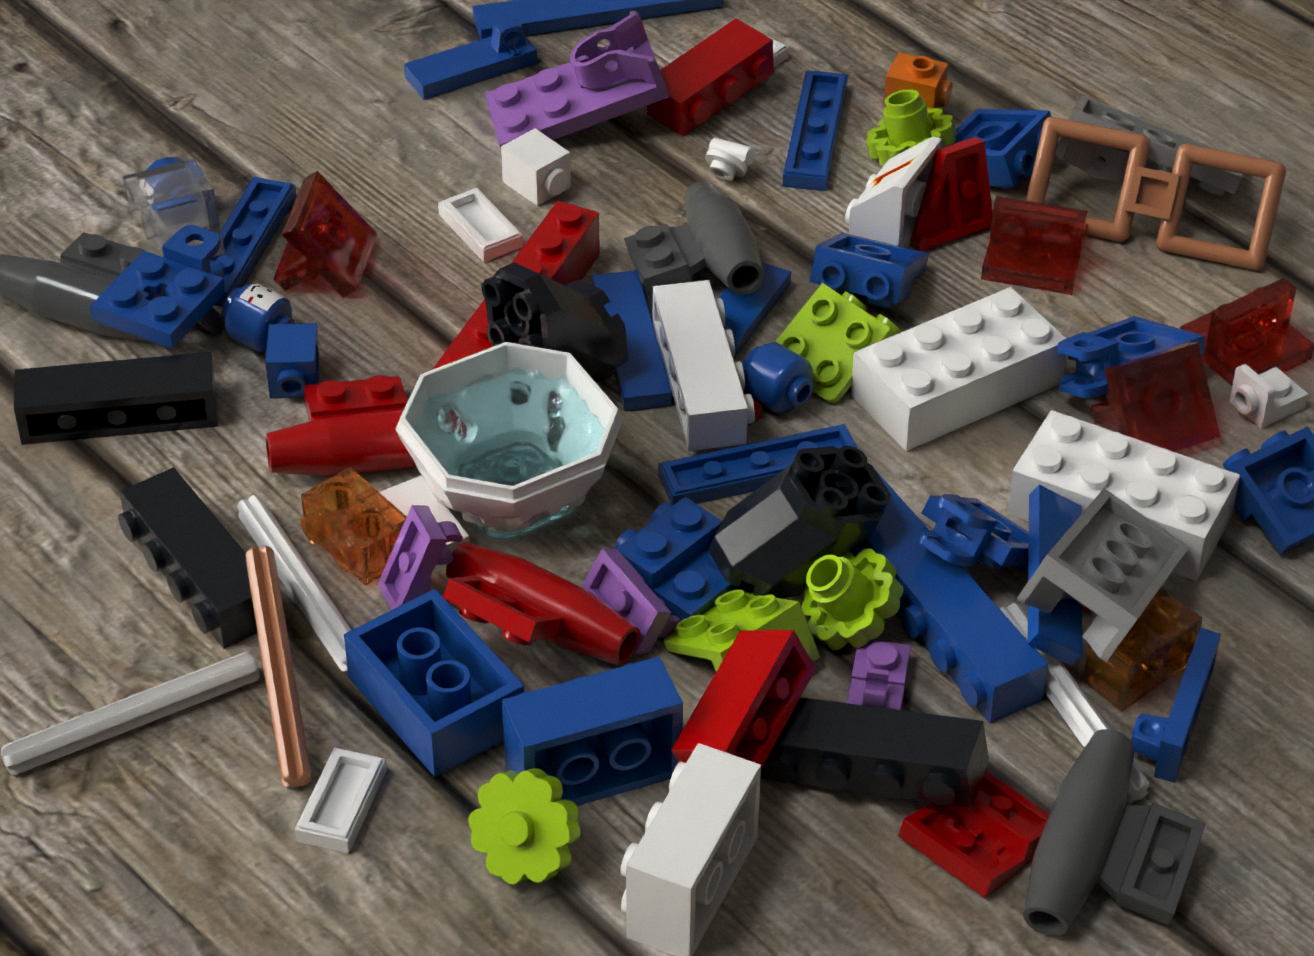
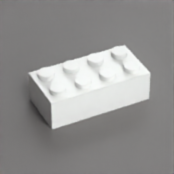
(957, 368)
(1168, 488)

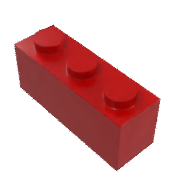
(713, 76)
(749, 696)

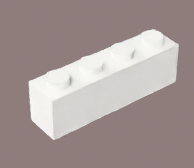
(701, 365)

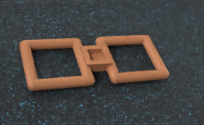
(1162, 192)

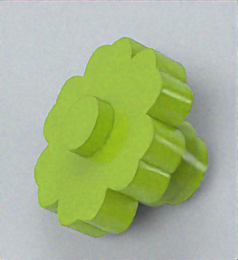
(906, 124)
(850, 598)
(524, 826)

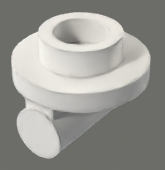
(729, 158)

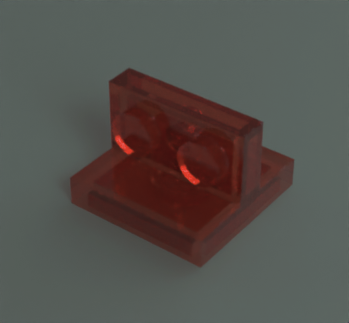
(324, 239)
(1035, 245)
(1253, 333)
(1160, 399)

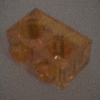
(352, 523)
(1147, 655)

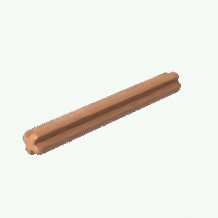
(278, 668)

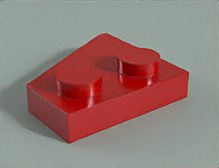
(955, 196)

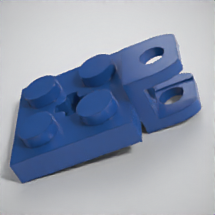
(182, 281)
(1113, 346)
(972, 532)

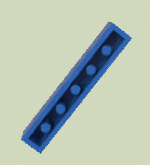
(957, 620)

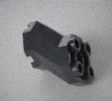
(554, 316)
(807, 511)

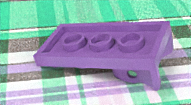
(585, 91)

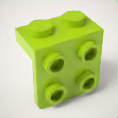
(828, 335)
(715, 630)

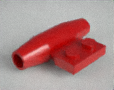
(346, 428)
(536, 605)

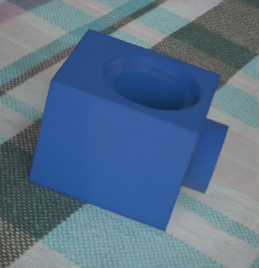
(292, 359)

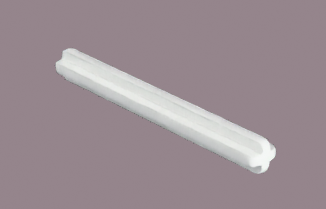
(297, 577)
(1073, 703)
(129, 713)

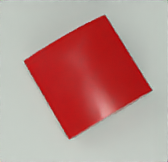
(979, 843)

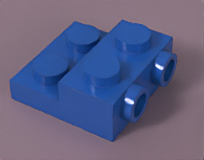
(1009, 140)
(867, 268)
(1278, 487)
(676, 559)

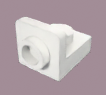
(1266, 396)

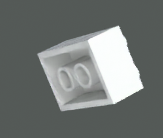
(691, 850)

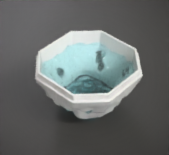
(510, 435)

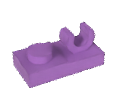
(416, 555)
(626, 592)
(879, 675)

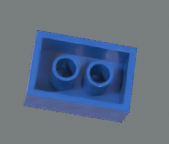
(432, 680)
(597, 731)

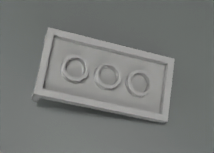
(1162, 148)
(1108, 563)

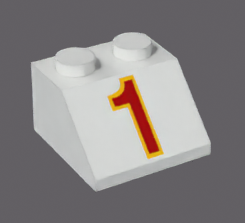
(893, 196)

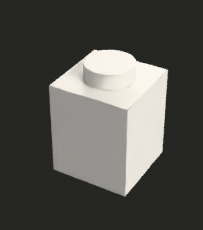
(536, 167)

